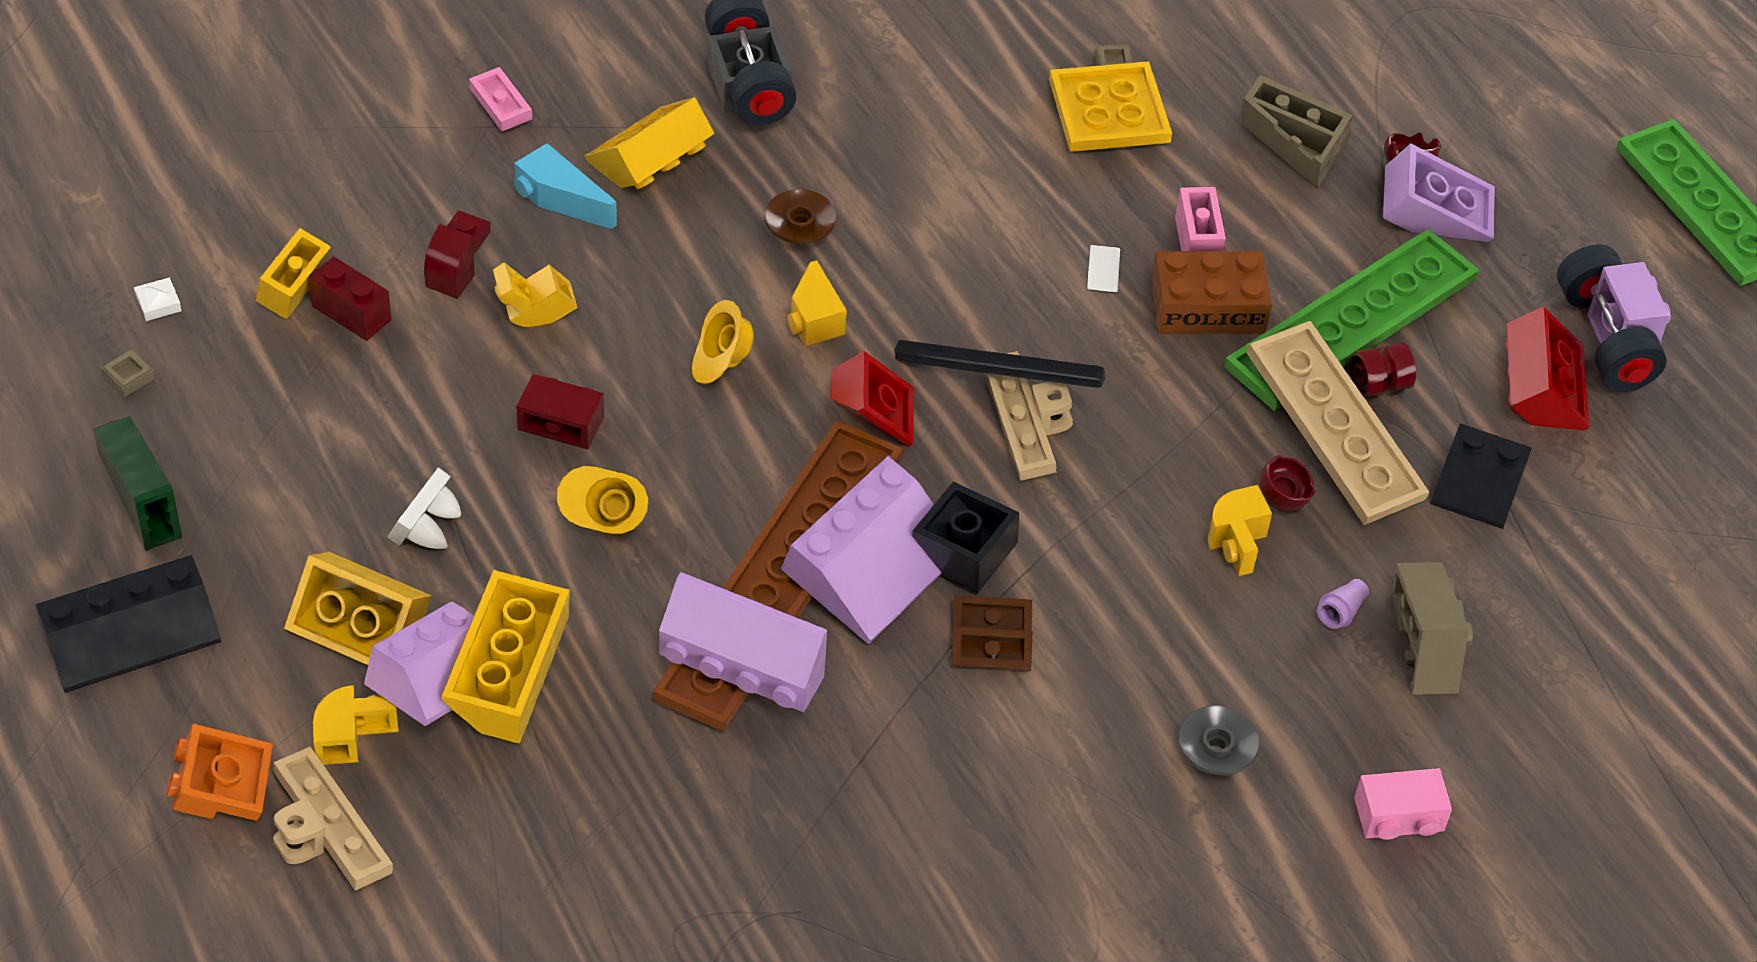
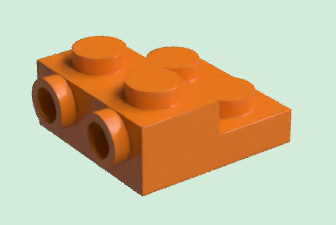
(219, 774)

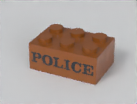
(1211, 292)

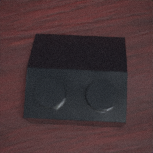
(1481, 476)
(968, 535)

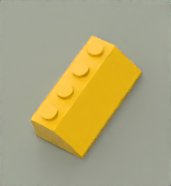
(507, 654)

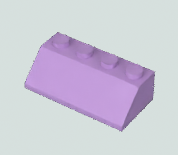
(743, 642)

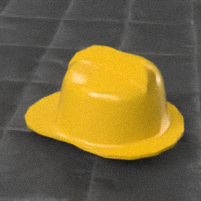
(723, 342)
(602, 500)

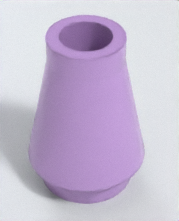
(1341, 605)

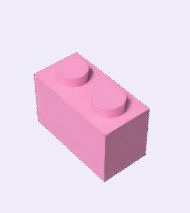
(1199, 220)
(1402, 803)

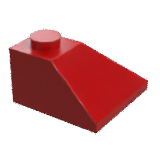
(875, 396)

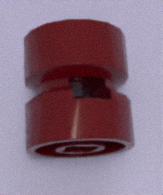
(1384, 369)

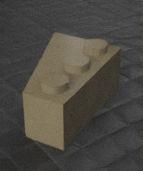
(1296, 127)
(1434, 625)

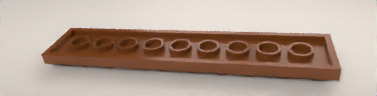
(831, 472)

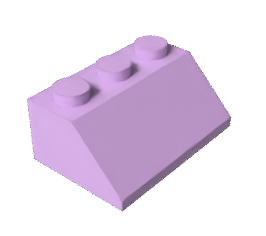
(417, 662)

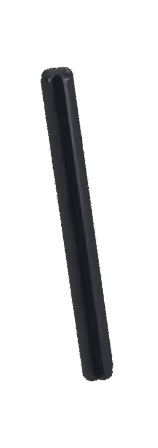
(1000, 363)

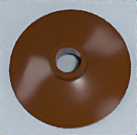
(800, 216)

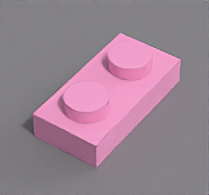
(500, 99)

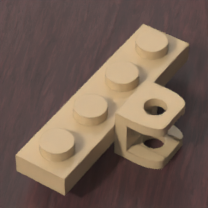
(1028, 421)
(324, 819)

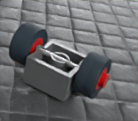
(748, 62)

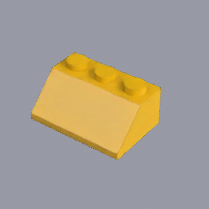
(652, 144)
(351, 606)

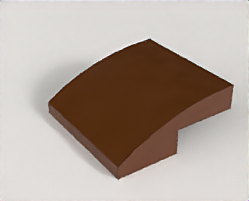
(992, 633)

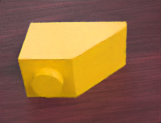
(816, 308)

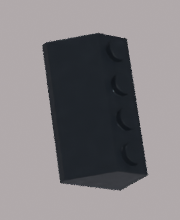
(128, 623)

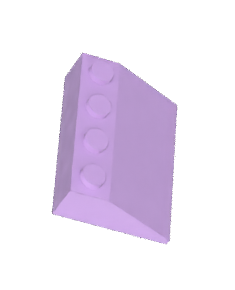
(864, 552)

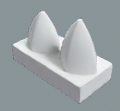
(418, 525)

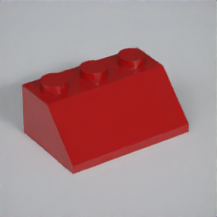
(1546, 372)

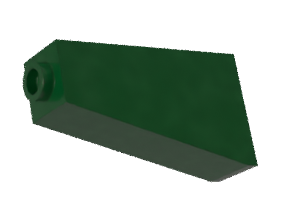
(139, 482)

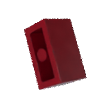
(350, 298)
(560, 411)

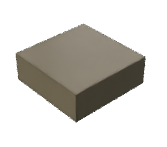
(1112, 55)
(128, 373)

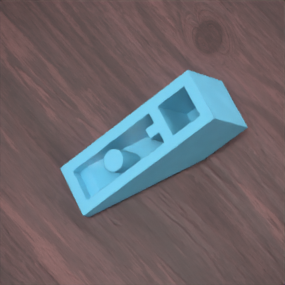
(562, 188)

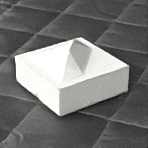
(157, 299)

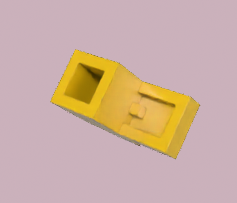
(534, 300)
(1236, 523)
(343, 717)

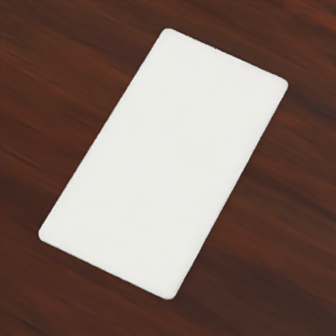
(1103, 268)

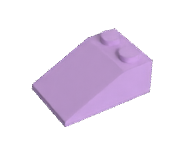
(1437, 196)

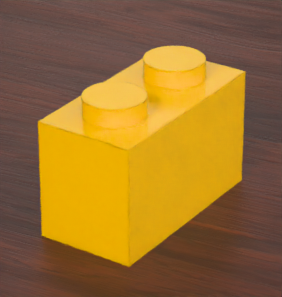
(286, 278)

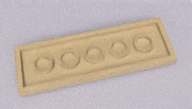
(1337, 422)

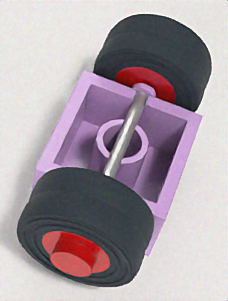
(1622, 311)

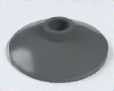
(1221, 728)

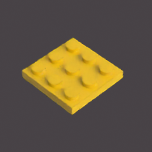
(1110, 106)

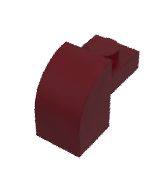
(451, 253)

